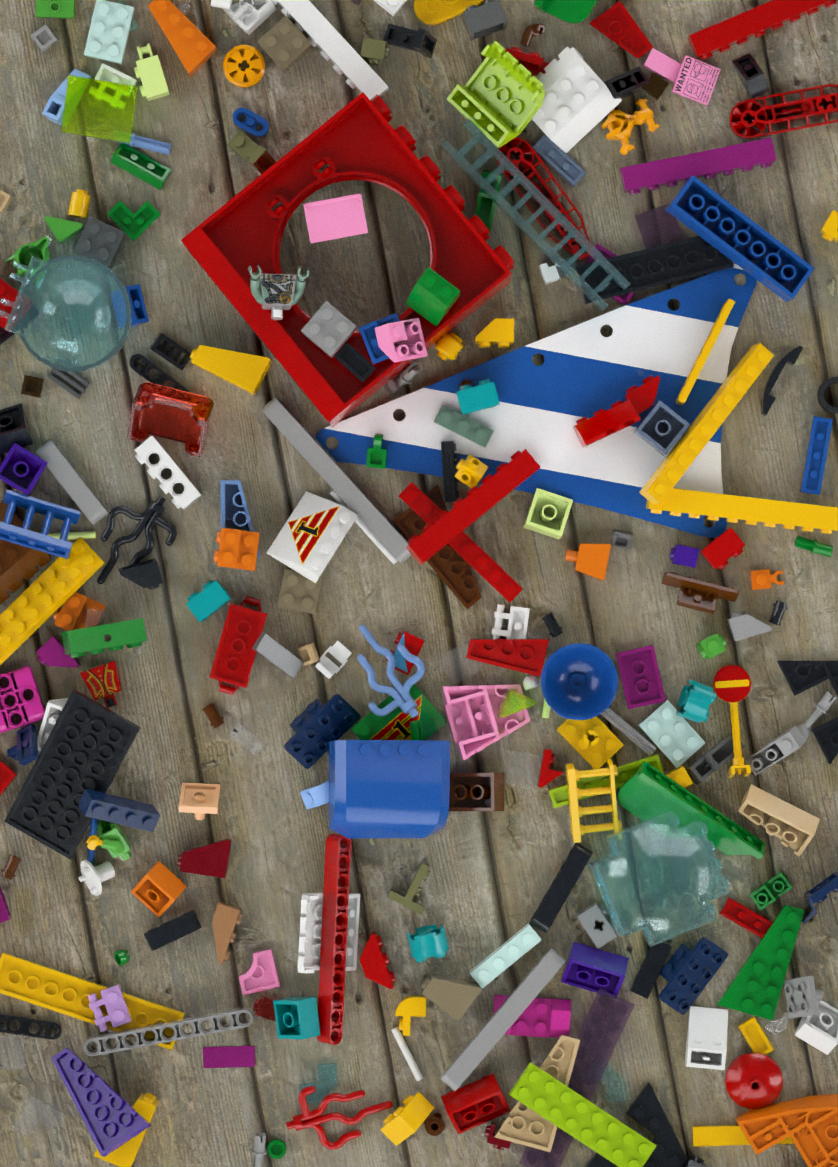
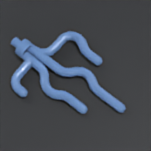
(402, 693)

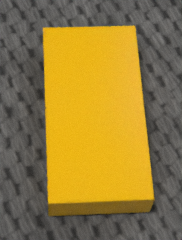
(755, 1036)

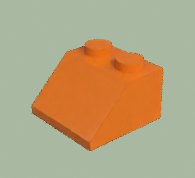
(158, 889)

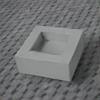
(44, 38)

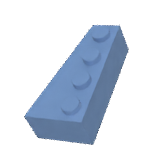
(234, 507)

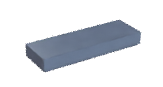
(559, 160)

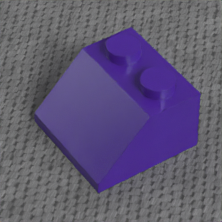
(22, 470)

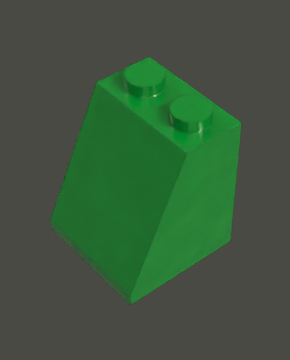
(432, 297)

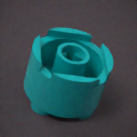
(695, 701)
(428, 942)

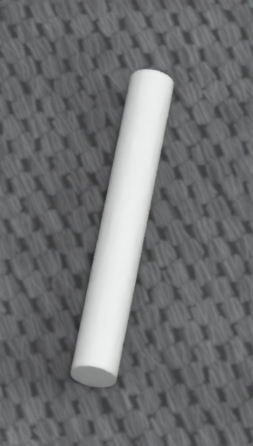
(407, 1054)

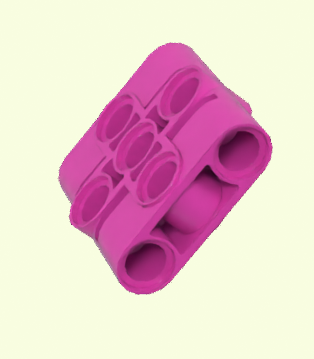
(34, 708)

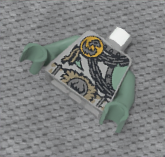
(277, 291)

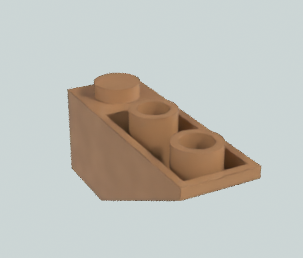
(223, 923)

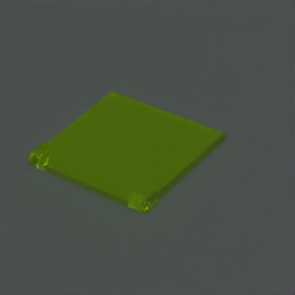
(98, 109)

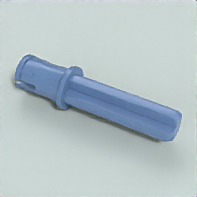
(149, 144)

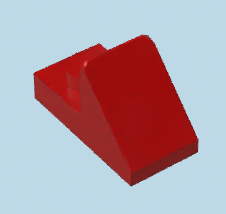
(547, 775)

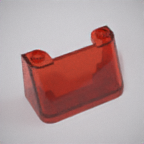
(170, 415)

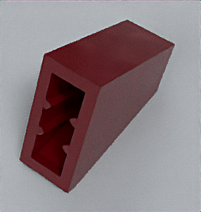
(207, 859)

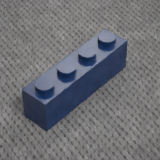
(119, 810)

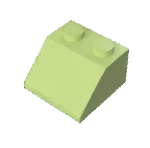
(548, 513)

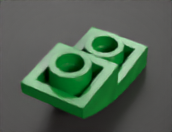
(771, 890)

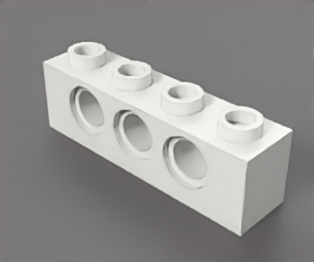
(190, 493)

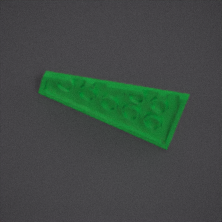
(763, 974)

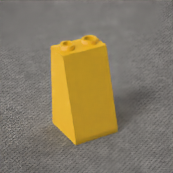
(234, 367)
(126, 1154)

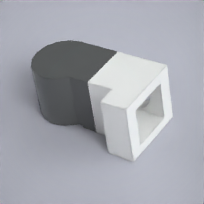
(553, 273)

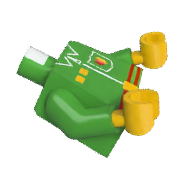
(112, 838)

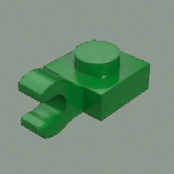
(377, 455)

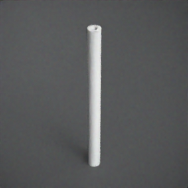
(377, 542)

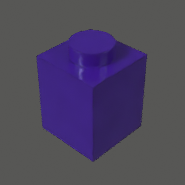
(684, 556)

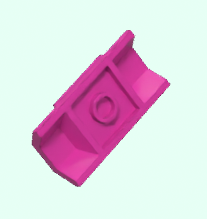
(541, 1018)

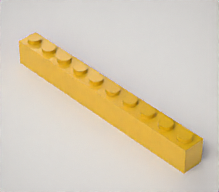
(706, 424)
(748, 509)

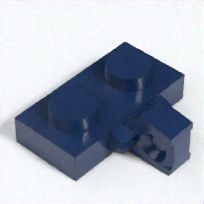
(27, 747)

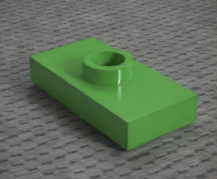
(55, 9)

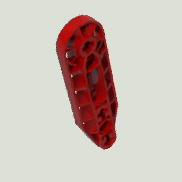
(809, 108)
(527, 162)

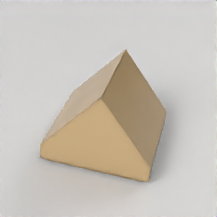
(308, 654)

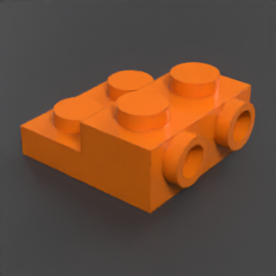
(236, 549)
(74, 611)

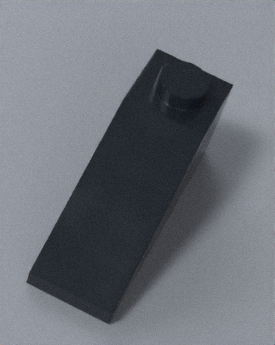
(627, 83)

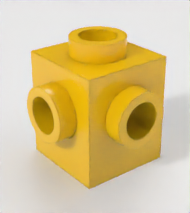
(470, 471)

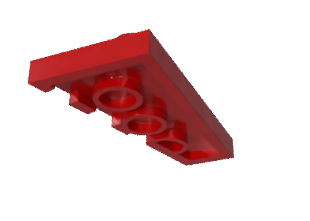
(513, 654)

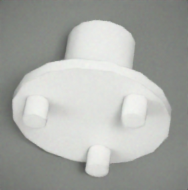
(96, 875)

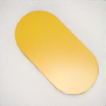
(439, 11)

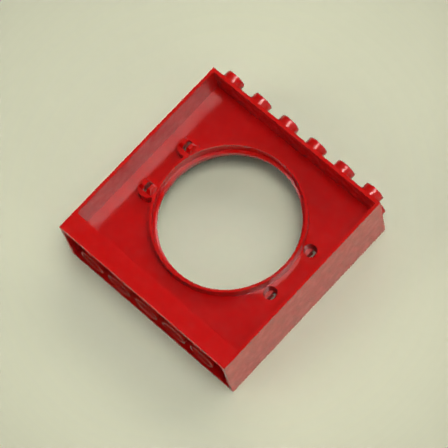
(249, 233)

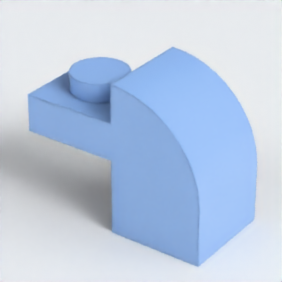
(316, 795)

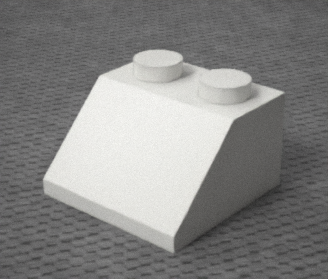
(820, 1029)

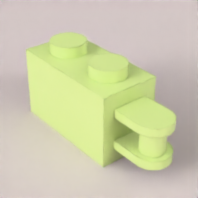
(151, 75)

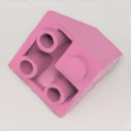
(402, 340)

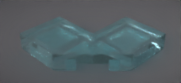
(326, 1081)
(615, 1085)

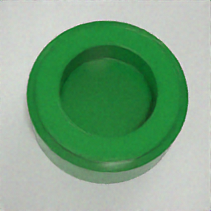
(276, 1148)

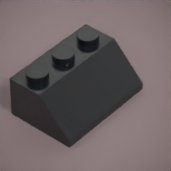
(14, 428)

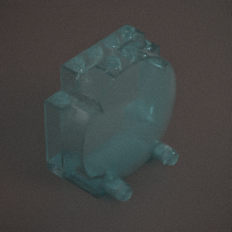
(660, 878)

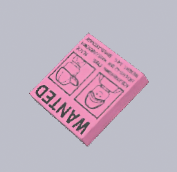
(696, 80)

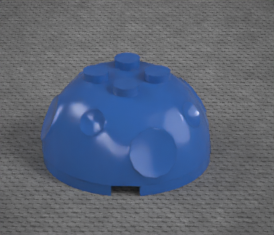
(579, 681)

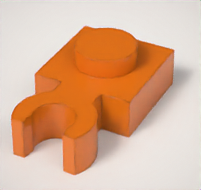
(762, 579)

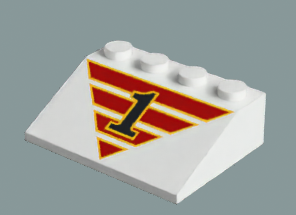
(312, 535)

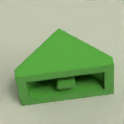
(63, 228)

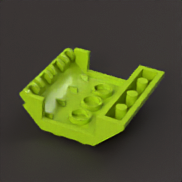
(499, 96)

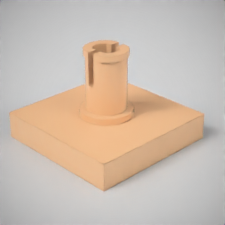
(199, 799)

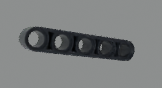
(561, 887)

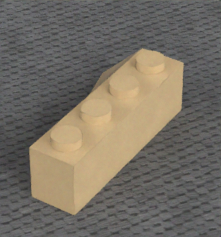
(779, 818)

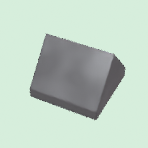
(621, 539)

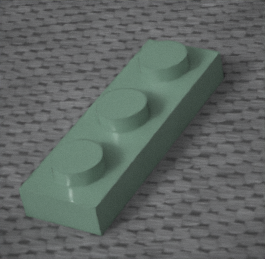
(464, 426)

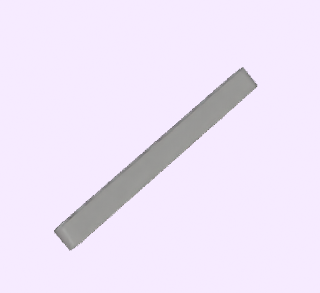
(337, 478)

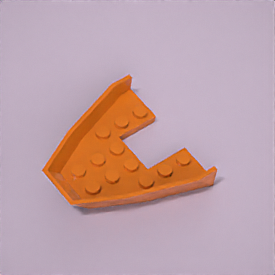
(807, 1120)

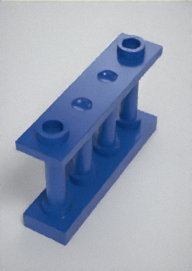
(31, 539)

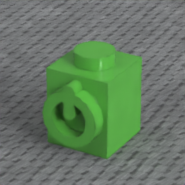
(711, 646)

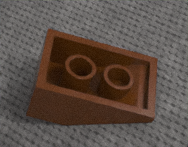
(476, 792)

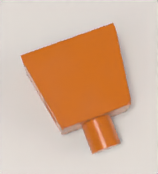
(590, 559)

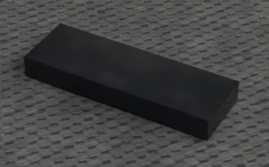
(650, 969)

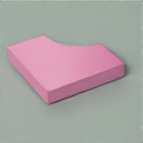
(261, 975)

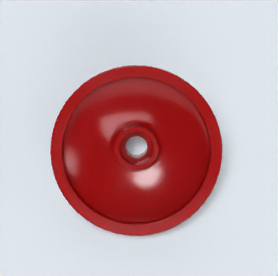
(750, 1069)

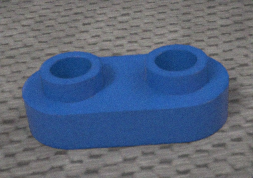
(251, 122)

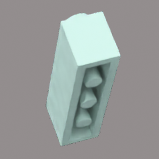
(505, 955)

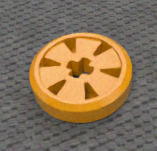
(236, 57)

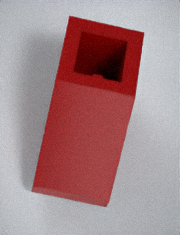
(644, 395)

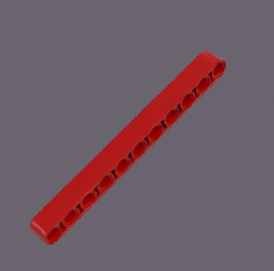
(334, 938)

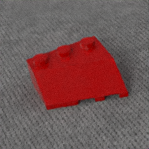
(606, 422)

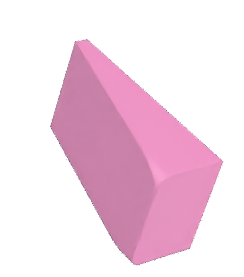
(662, 65)

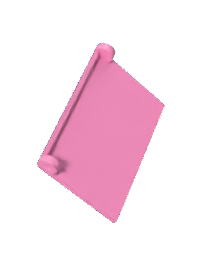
(335, 218)

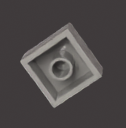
(329, 329)

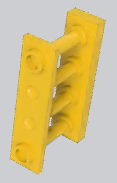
(576, 793)

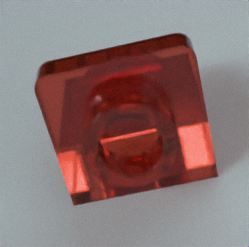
(264, 1008)

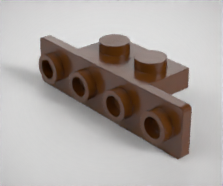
(697, 593)

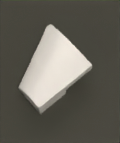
(250, 13)

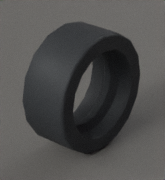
(821, 395)

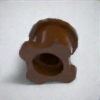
(434, 1119)

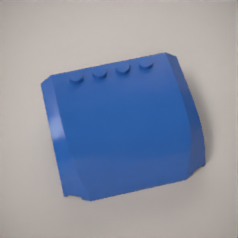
(388, 788)

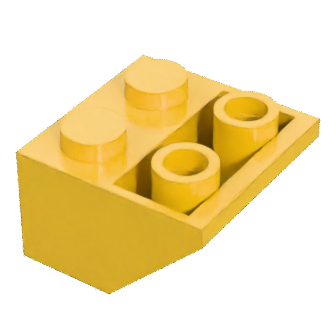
(498, 332)

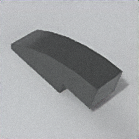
(712, 760)

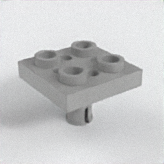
(802, 997)

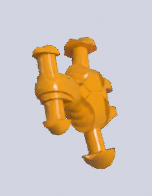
(621, 124)

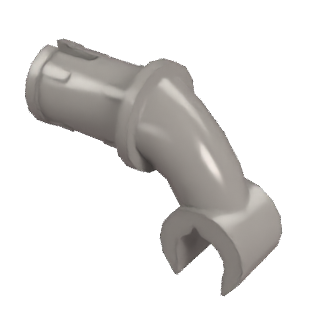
(406, 376)

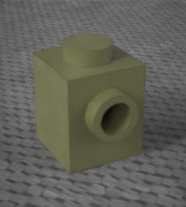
(374, 51)

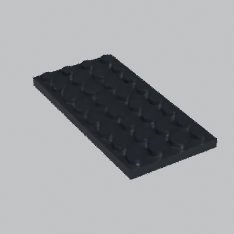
(77, 756)

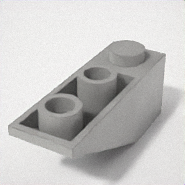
(776, 750)

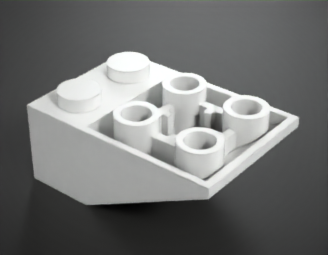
(706, 1038)

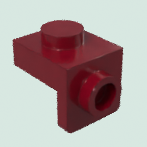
(491, 1139)

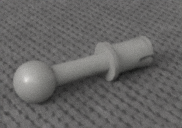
(822, 707)
(259, 1148)

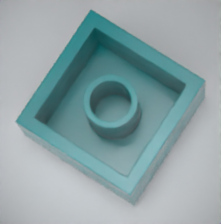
(478, 397)
(208, 600)
(296, 1017)

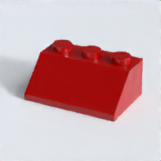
(475, 1103)

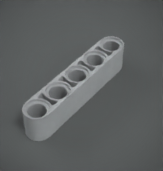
(72, 482)

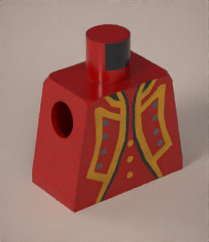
(103, 682)

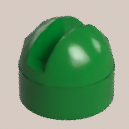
(121, 957)

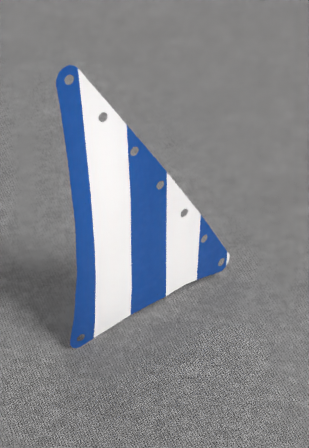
(576, 380)

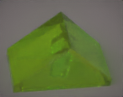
(513, 703)

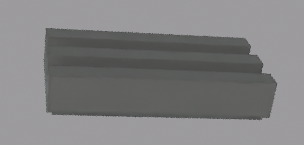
(82, 389)

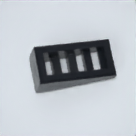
(157, 341)

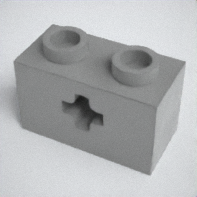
(599, 936)

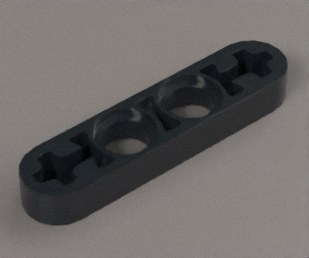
(162, 378)
(24, 1027)

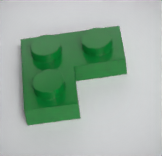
(134, 224)

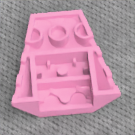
(474, 718)

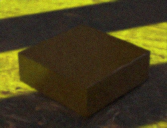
(655, 86)
(32, 386)

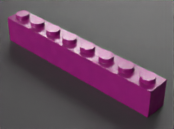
(698, 164)

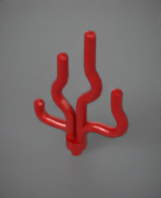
(312, 1118)

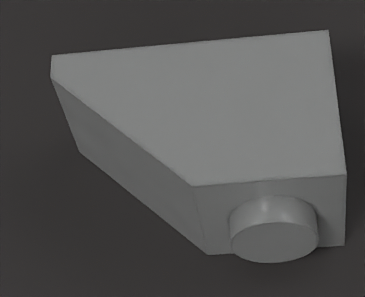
(746, 626)

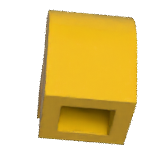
(410, 1006)

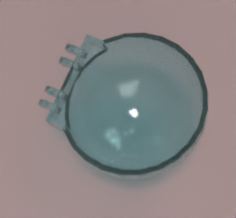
(70, 312)

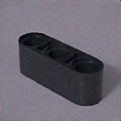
(172, 930)

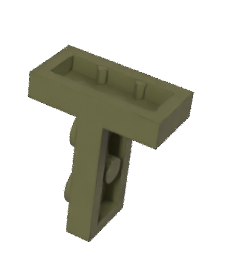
(251, 152)
(413, 890)

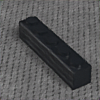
(448, 464)

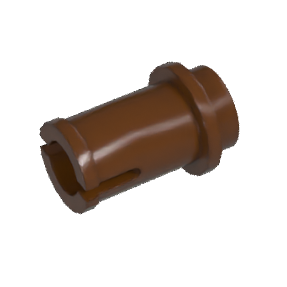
(212, 714)
(10, 867)

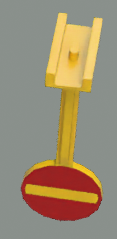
(732, 686)

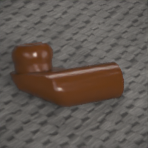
(530, 32)

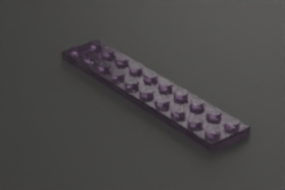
(597, 1042)

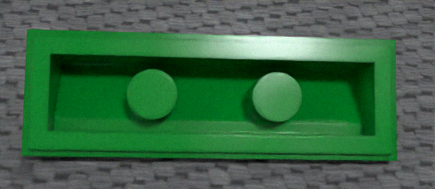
(140, 165)

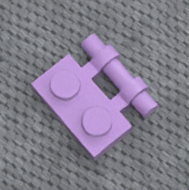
(115, 1006)

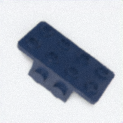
(318, 727)
(689, 973)

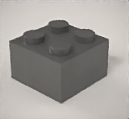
(484, 19)
(100, 242)

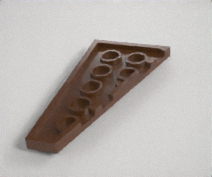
(446, 562)

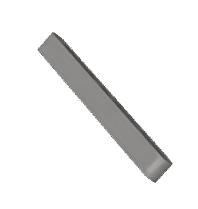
(502, 1019)
(161, 1037)

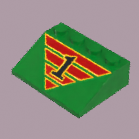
(396, 723)

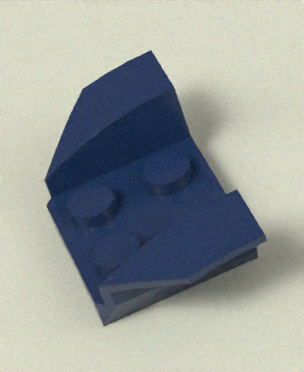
(820, 892)

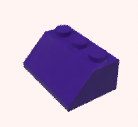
(594, 969)

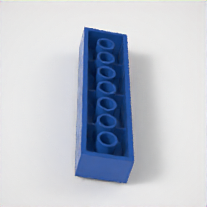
(739, 239)

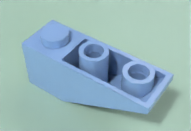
(55, 105)

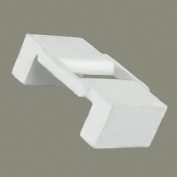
(326, 666)

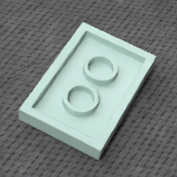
(109, 31)
(672, 734)

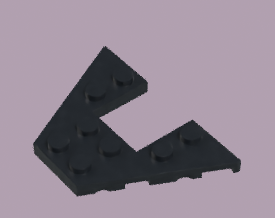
(804, 675)
(649, 1114)

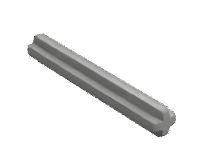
(627, 730)

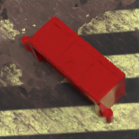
(235, 653)

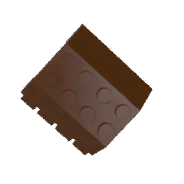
(17, 560)

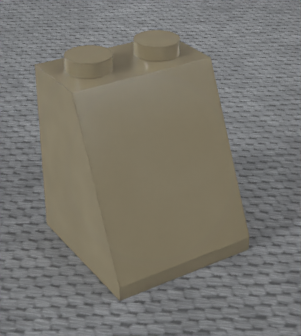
(450, 993)

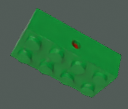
(92, 638)

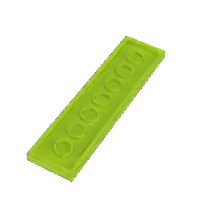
(581, 1118)

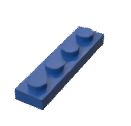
(816, 455)

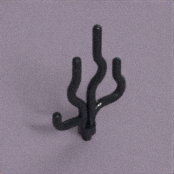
(147, 518)

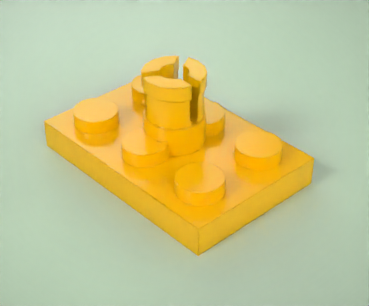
(591, 739)

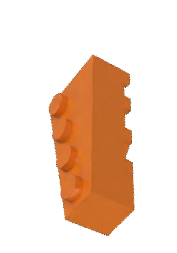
(185, 38)

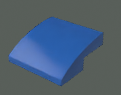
(370, 339)

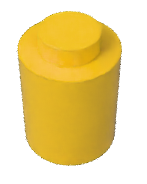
(79, 204)

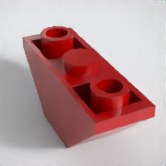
(375, 962)

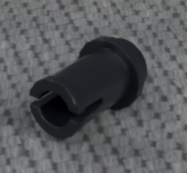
(778, 612)
(552, 625)

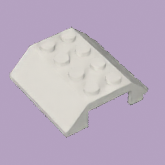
(572, 100)
(311, 932)

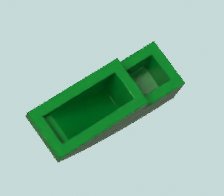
(485, 206)

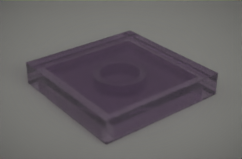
(658, 227)

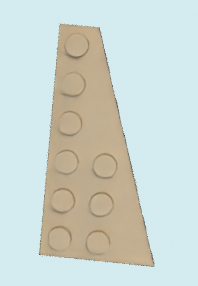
(524, 1124)

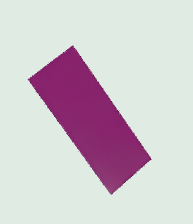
(229, 1057)

